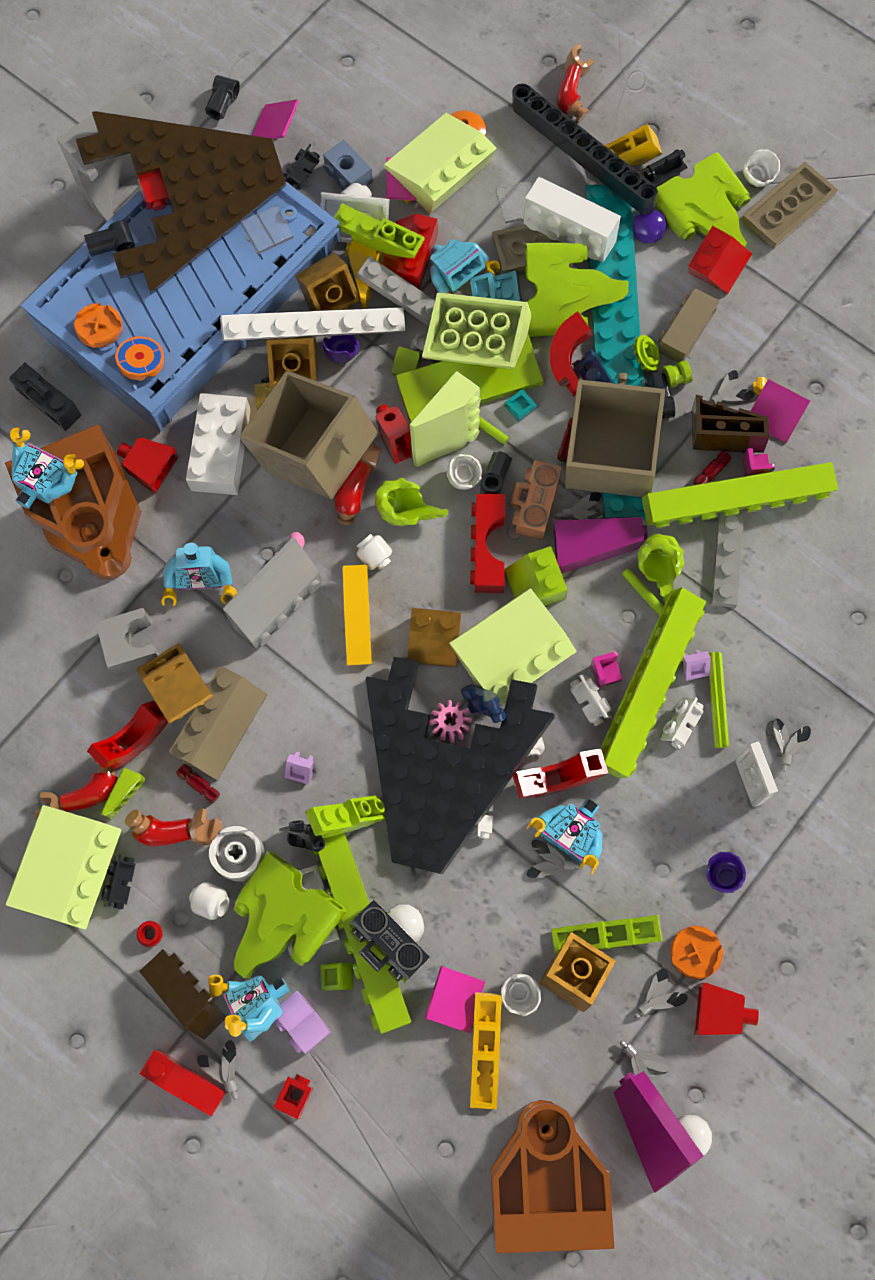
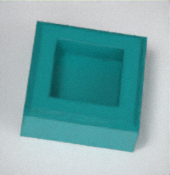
(520, 405)

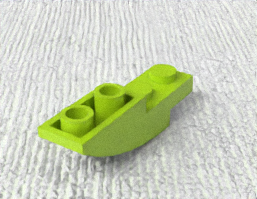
(378, 235)
(346, 816)

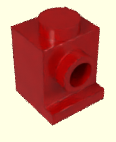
(286, 1103)

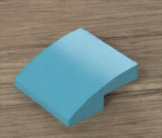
(497, 287)

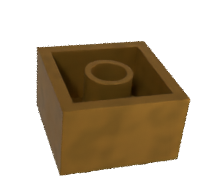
(328, 285)

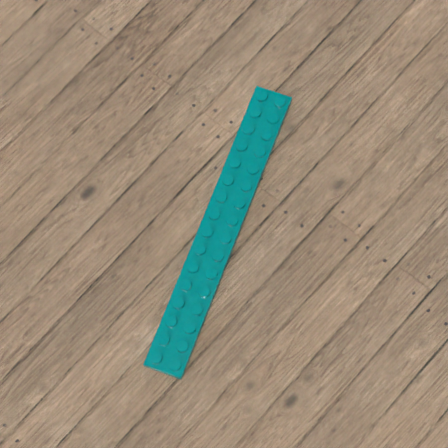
(618, 323)

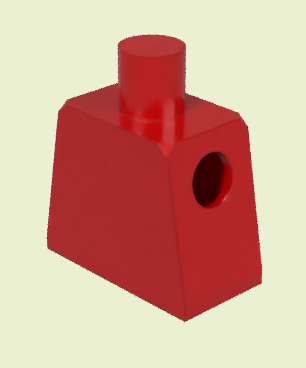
(391, 427)
(148, 462)
(722, 1011)

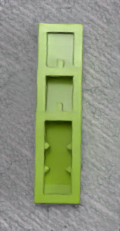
(613, 933)

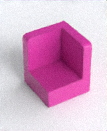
(756, 464)
(606, 669)

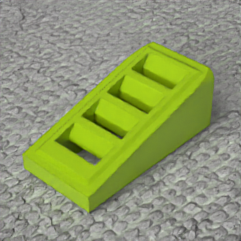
(123, 790)

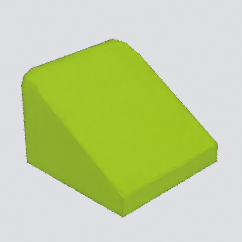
(405, 361)
(336, 976)

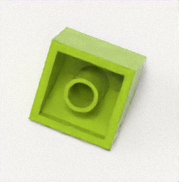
(540, 573)

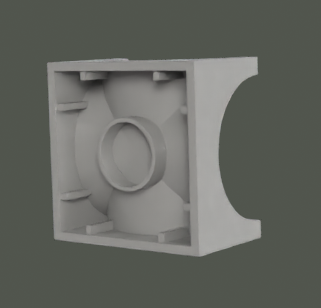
(103, 178)

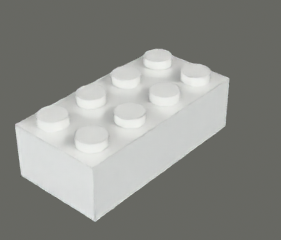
(570, 218)
(216, 444)

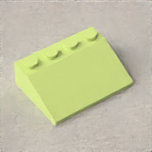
(441, 161)
(477, 330)
(446, 421)
(513, 643)
(63, 867)

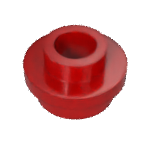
(142, 930)

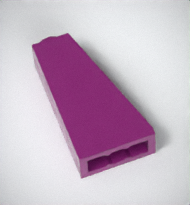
(595, 540)
(655, 1131)

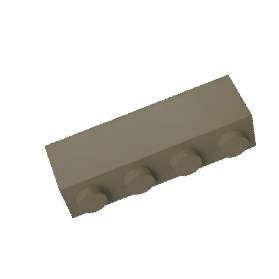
(219, 724)

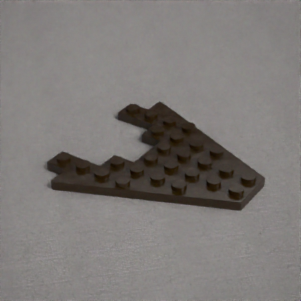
(208, 177)

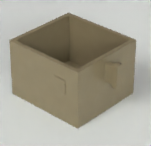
(309, 434)
(614, 438)

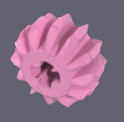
(461, 721)

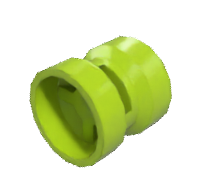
(678, 374)

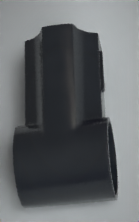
(223, 92)
(116, 237)
(659, 380)
(495, 473)

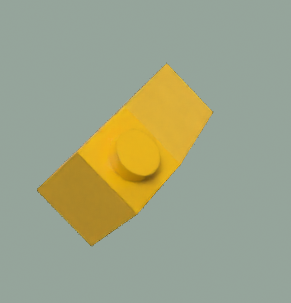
(637, 146)
(357, 256)

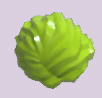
(403, 504)
(661, 562)

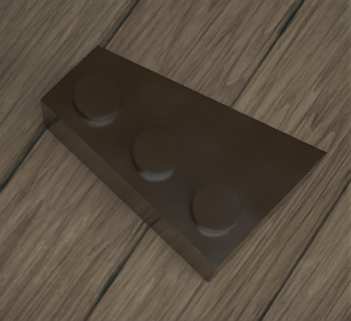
(726, 428)
(182, 994)

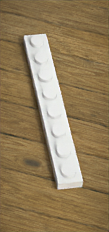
(312, 324)

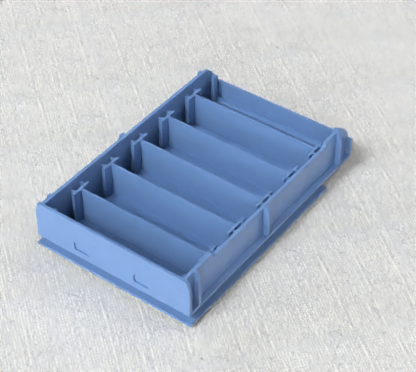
(182, 309)

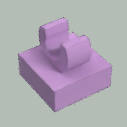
(696, 665)
(299, 768)

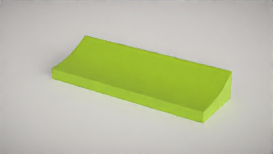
(422, 384)

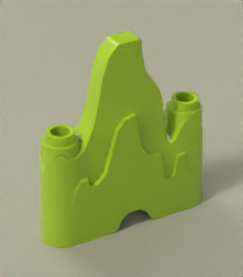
(704, 200)
(564, 289)
(280, 913)

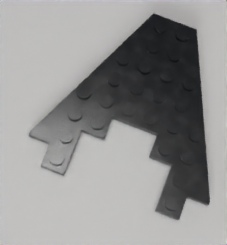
(440, 789)

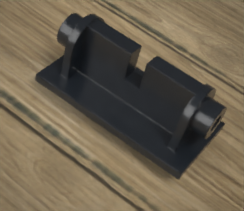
(305, 160)
(665, 167)
(302, 836)
(114, 891)

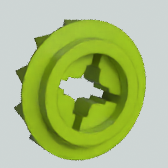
(646, 353)

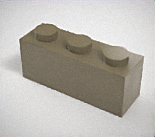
(687, 325)

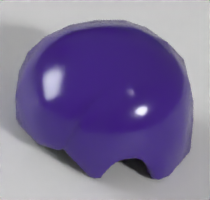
(649, 227)
(341, 348)
(726, 872)

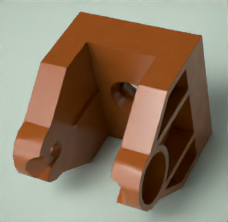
(96, 512)
(549, 1187)

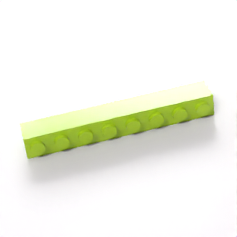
(739, 494)
(651, 681)
(348, 890)

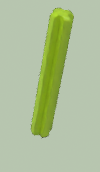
(718, 701)

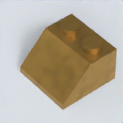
(292, 355)
(430, 636)
(577, 972)

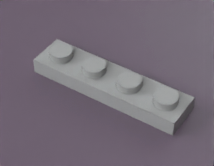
(397, 290)
(727, 560)

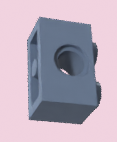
(344, 157)

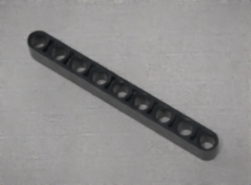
(584, 149)

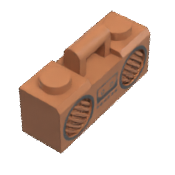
(541, 489)

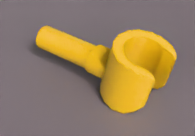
(759, 384)

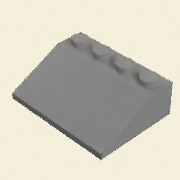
(273, 594)

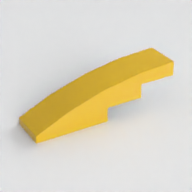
(357, 614)
(486, 1051)

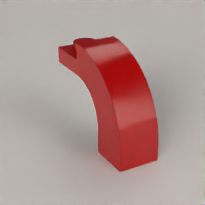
(564, 343)
(131, 739)
(561, 776)

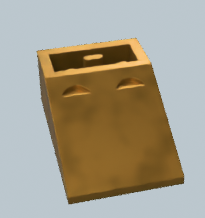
(174, 683)

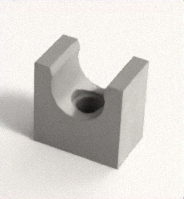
(116, 637)

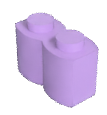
(302, 1023)

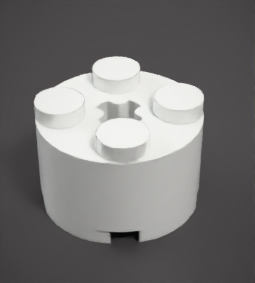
(226, 844)

